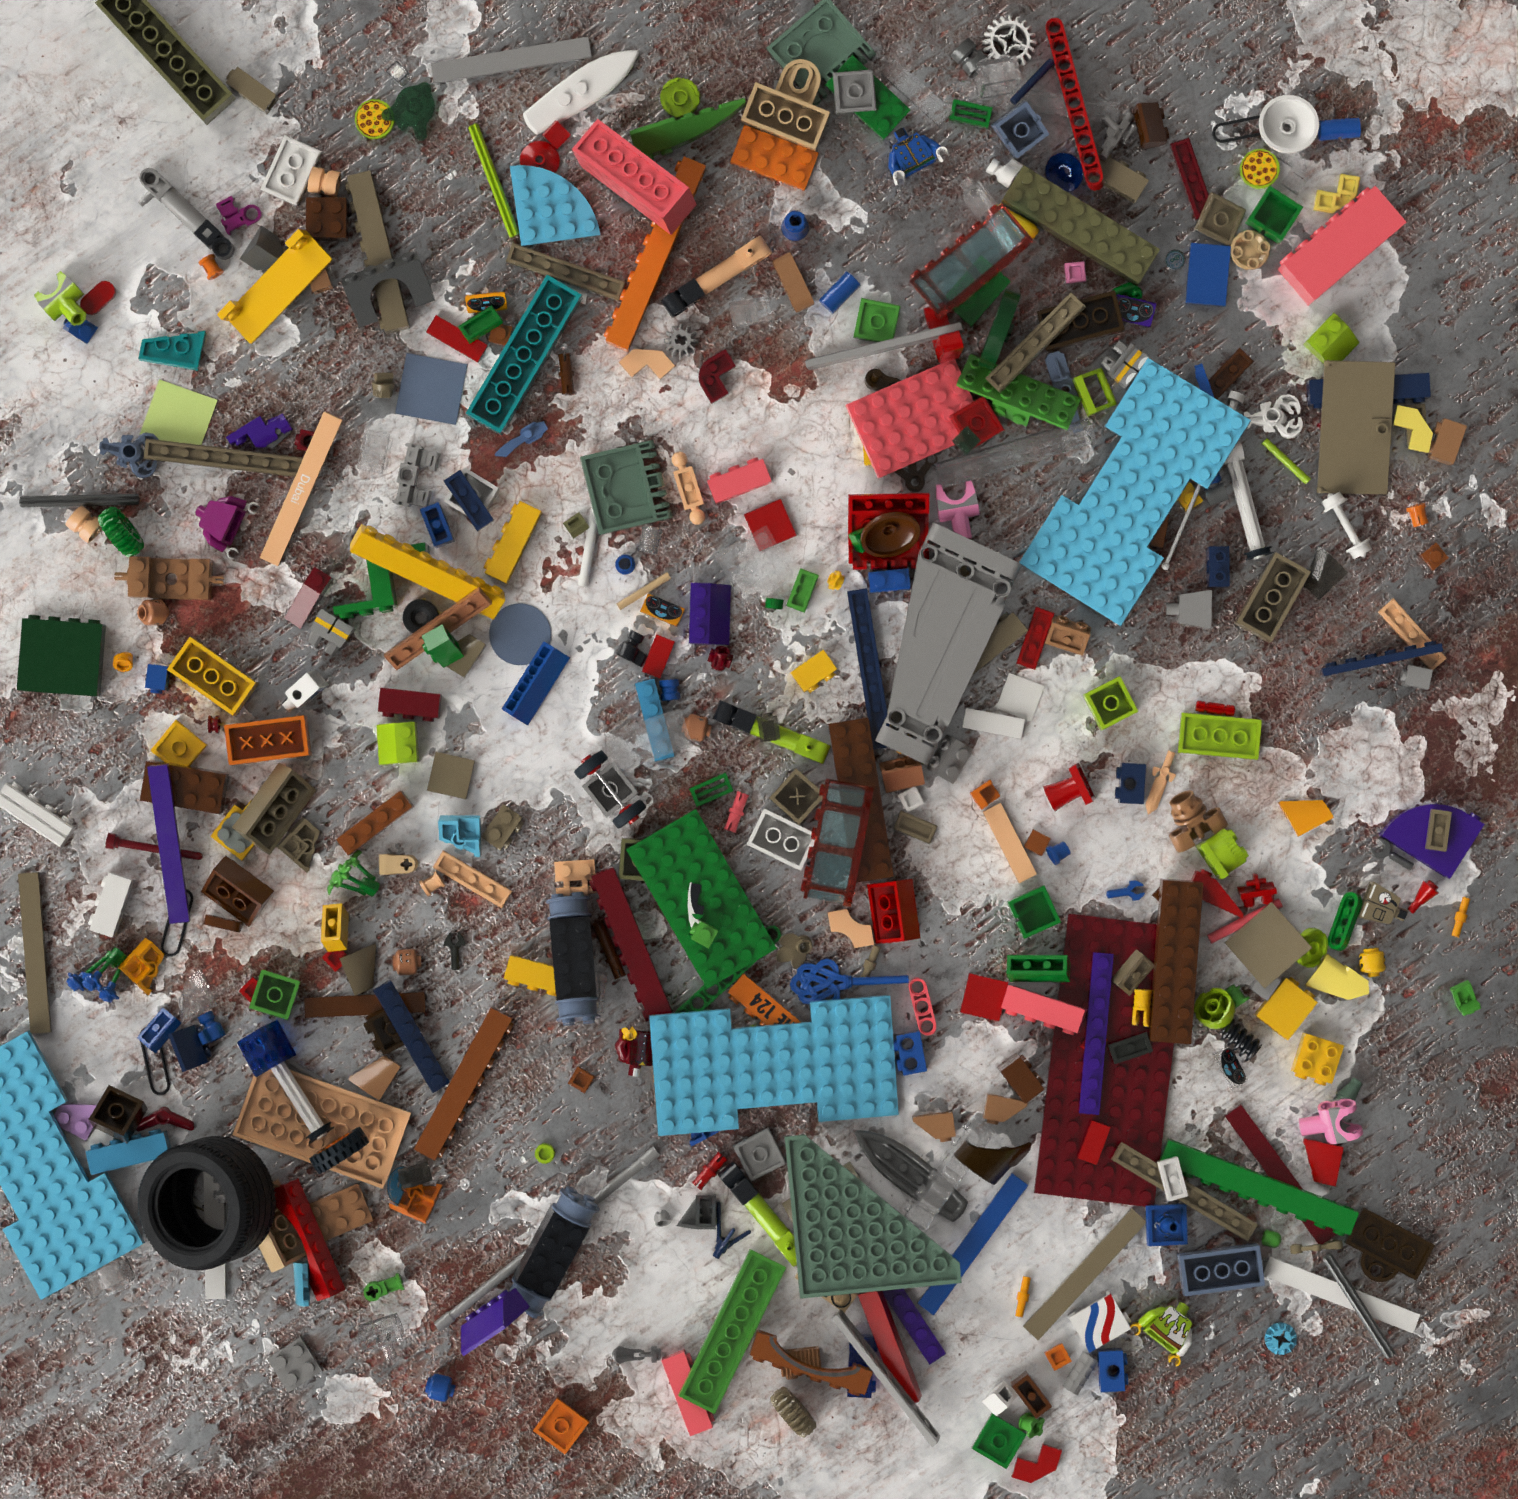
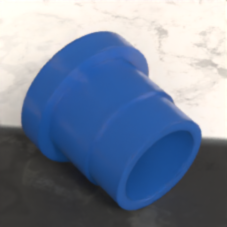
(626, 571)
(1058, 852)

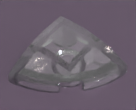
(195, 997)

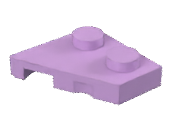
(75, 1119)

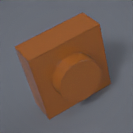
(500, 334)
(1434, 556)

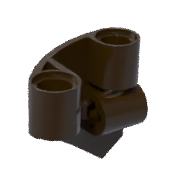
(991, 1163)

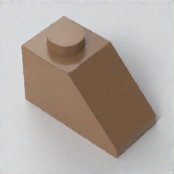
(1001, 1108)
(937, 1125)

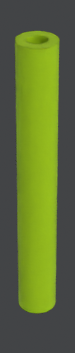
(1286, 461)

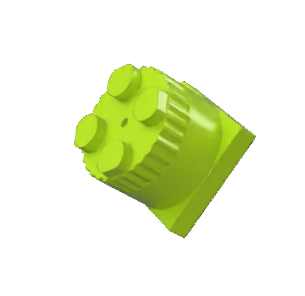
(1222, 853)

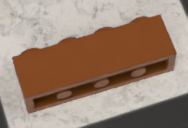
(375, 823)

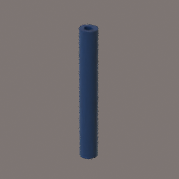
(1032, 81)

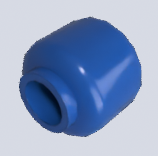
(439, 1387)

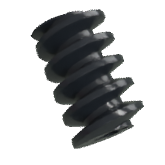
(1240, 1039)

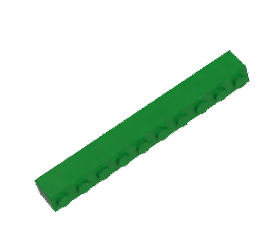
(1262, 1188)

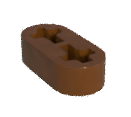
(223, 923)

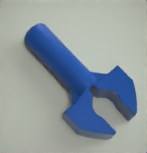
(1126, 891)

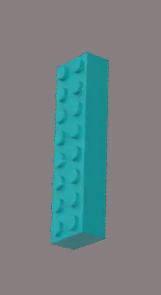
(524, 355)

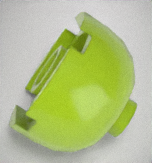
(1215, 1008)

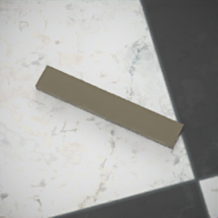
(565, 272)
(1035, 342)

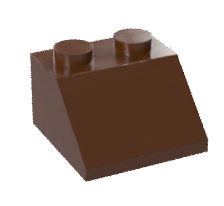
(1150, 125)

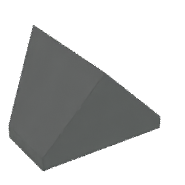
(262, 250)
(700, 1213)

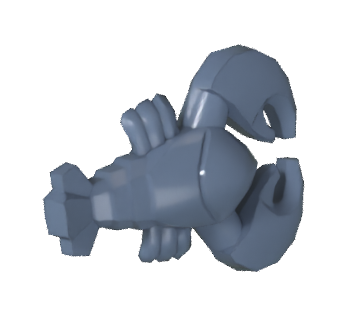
(131, 452)

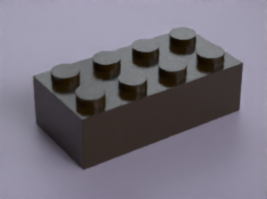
(1097, 320)

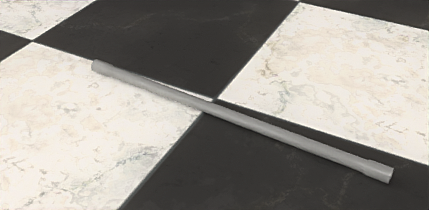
(450, 1316)

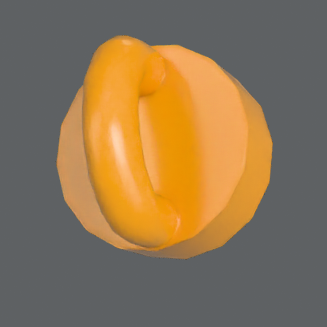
(123, 661)

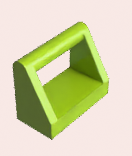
(1085, 396)

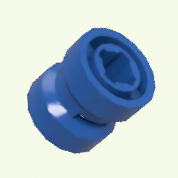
(669, 690)

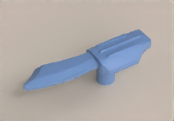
(528, 434)

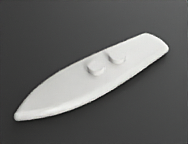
(580, 90)

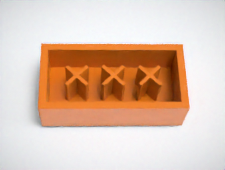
(267, 740)

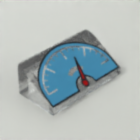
(392, 1190)

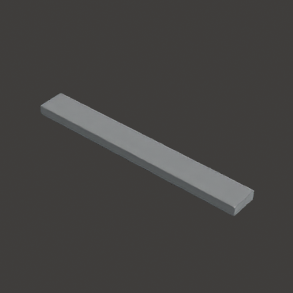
(511, 60)
(882, 346)
(886, 1377)

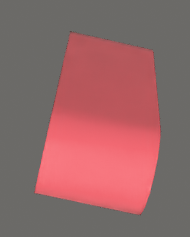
(916, 997)

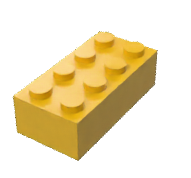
(212, 676)

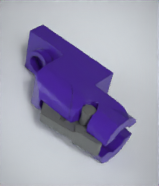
(262, 433)

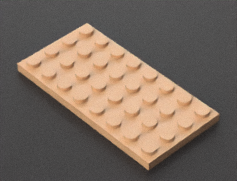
(273, 1122)

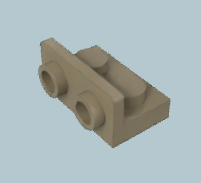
(502, 828)

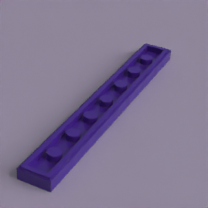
(168, 843)

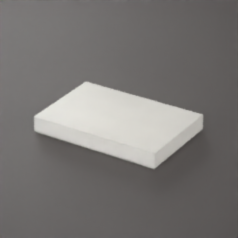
(290, 170)

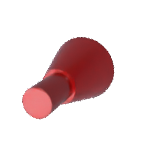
(1425, 893)

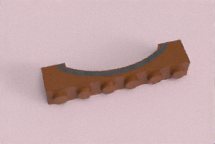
(854, 1378)

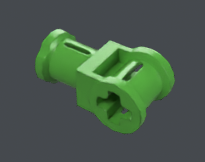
(384, 1287)

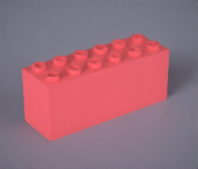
(634, 176)
(1341, 244)

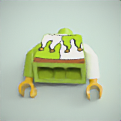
(1168, 1328)

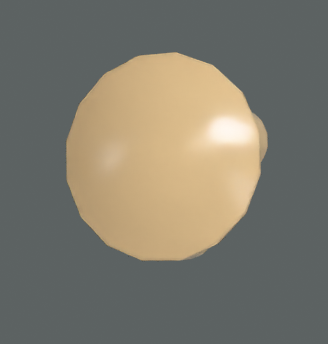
(1249, 250)

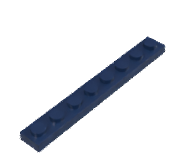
(868, 662)

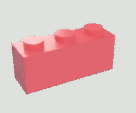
(738, 480)

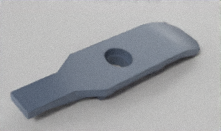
(1060, 374)

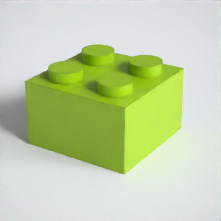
(1110, 703)

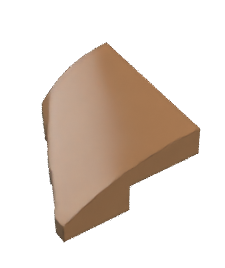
(376, 1076)

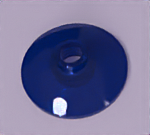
(1055, 171)

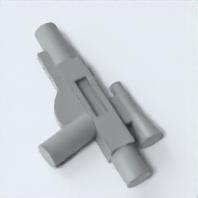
(1115, 132)

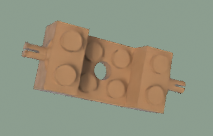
(148, 578)

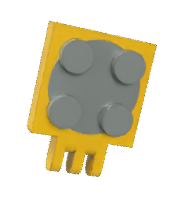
(229, 838)

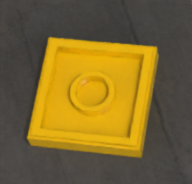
(178, 745)

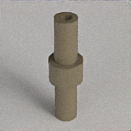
(870, 963)

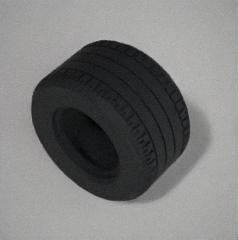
(170, 1213)

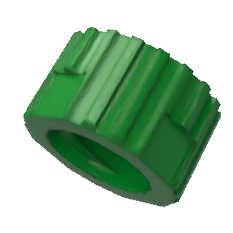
(774, 603)

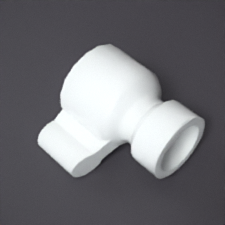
(1005, 174)

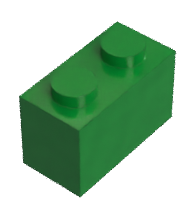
(442, 646)

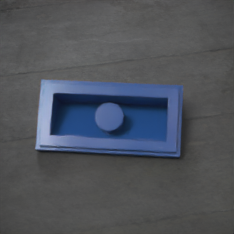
(157, 1031)

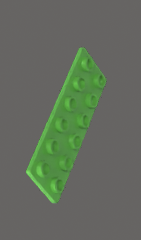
(1021, 398)

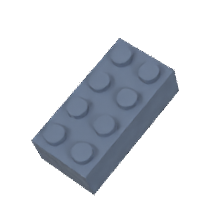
(1220, 1269)

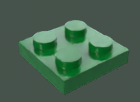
(999, 1440)

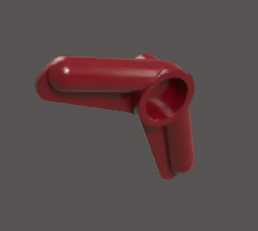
(165, 1116)

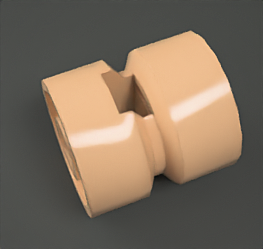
(323, 181)
(82, 522)

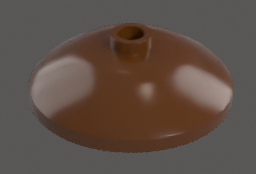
(890, 534)

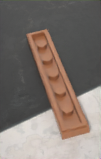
(450, 618)

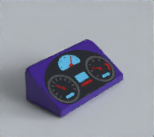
(1136, 310)

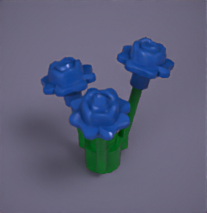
(92, 981)

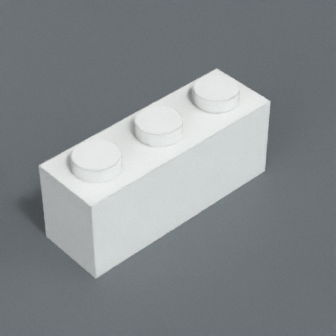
(111, 904)

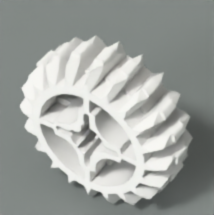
(1014, 25)

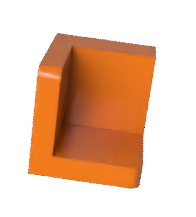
(985, 794)

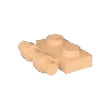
(574, 871)

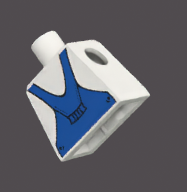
(309, 685)

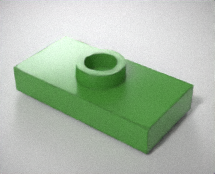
(802, 590)

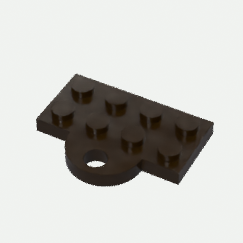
(1387, 1246)

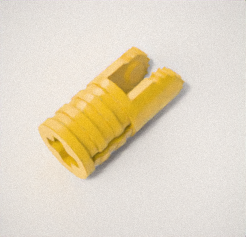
(1142, 1002)

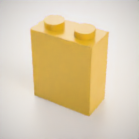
(1286, 1008)

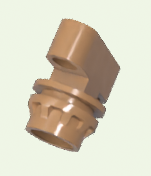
(1191, 815)

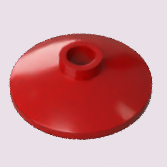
(546, 151)

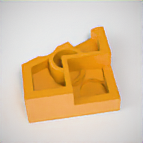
(1305, 814)
(142, 964)

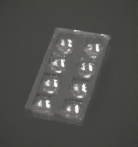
(648, 739)

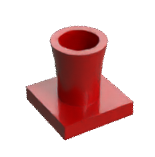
(1069, 789)

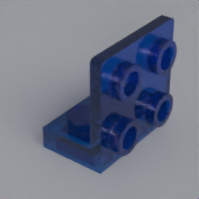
(266, 1048)

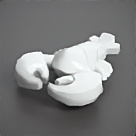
(1276, 418)

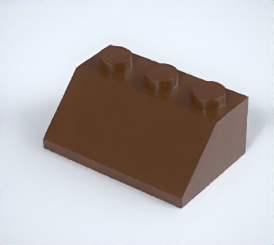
(237, 891)

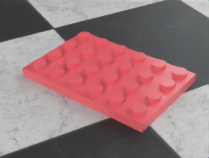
(910, 418)

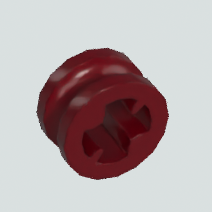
(214, 724)

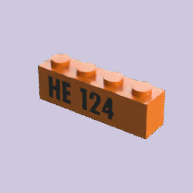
(759, 1003)

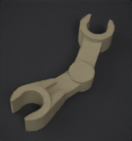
(1333, 1245)

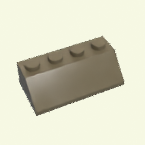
(274, 808)

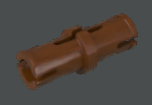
(566, 373)

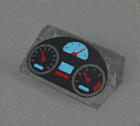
(1230, 1067)

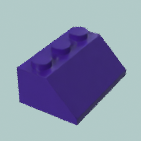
(709, 614)

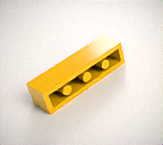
(513, 542)
(530, 973)

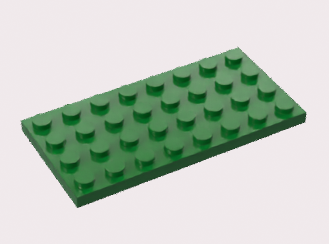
(689, 854)

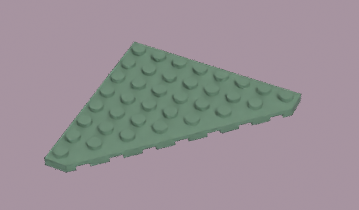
(850, 1235)

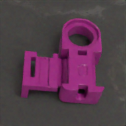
(233, 216)

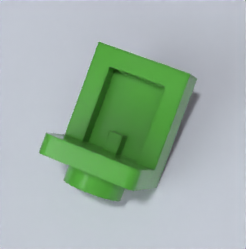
(1465, 998)

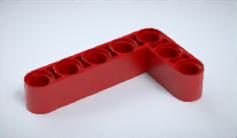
(947, 346)

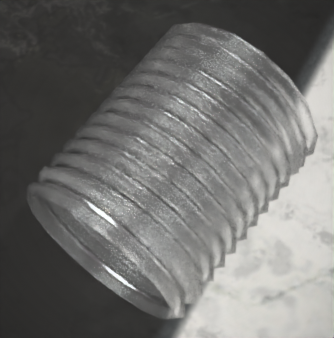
(650, 540)

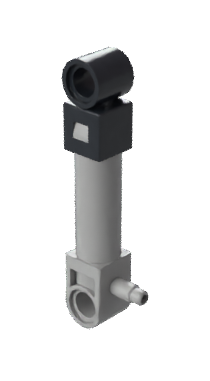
(185, 212)

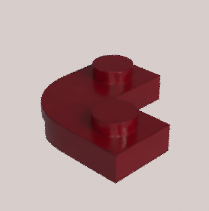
(710, 373)

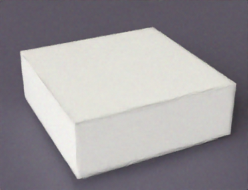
(911, 799)

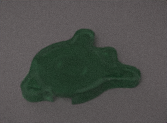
(412, 109)

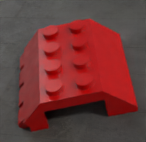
(865, 507)

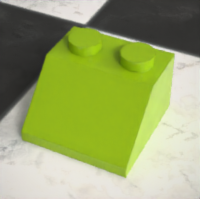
(1332, 340)
(397, 743)

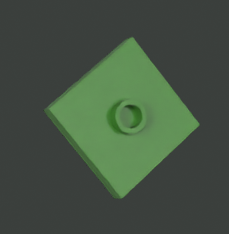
(876, 320)

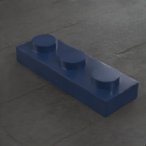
(468, 500)

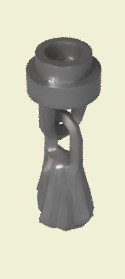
(623, 1354)

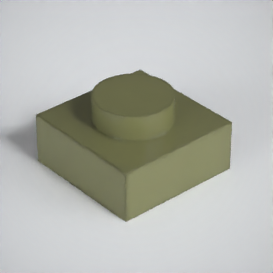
(576, 525)

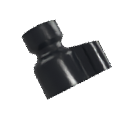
(630, 651)

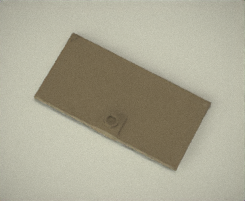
(1355, 427)

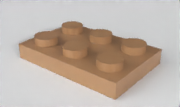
(341, 1211)

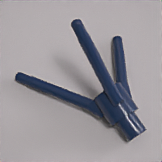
(722, 1242)

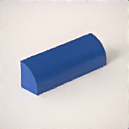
(535, 683)

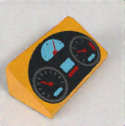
(479, 302)
(662, 610)

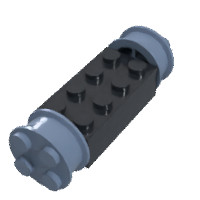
(573, 958)
(553, 1248)

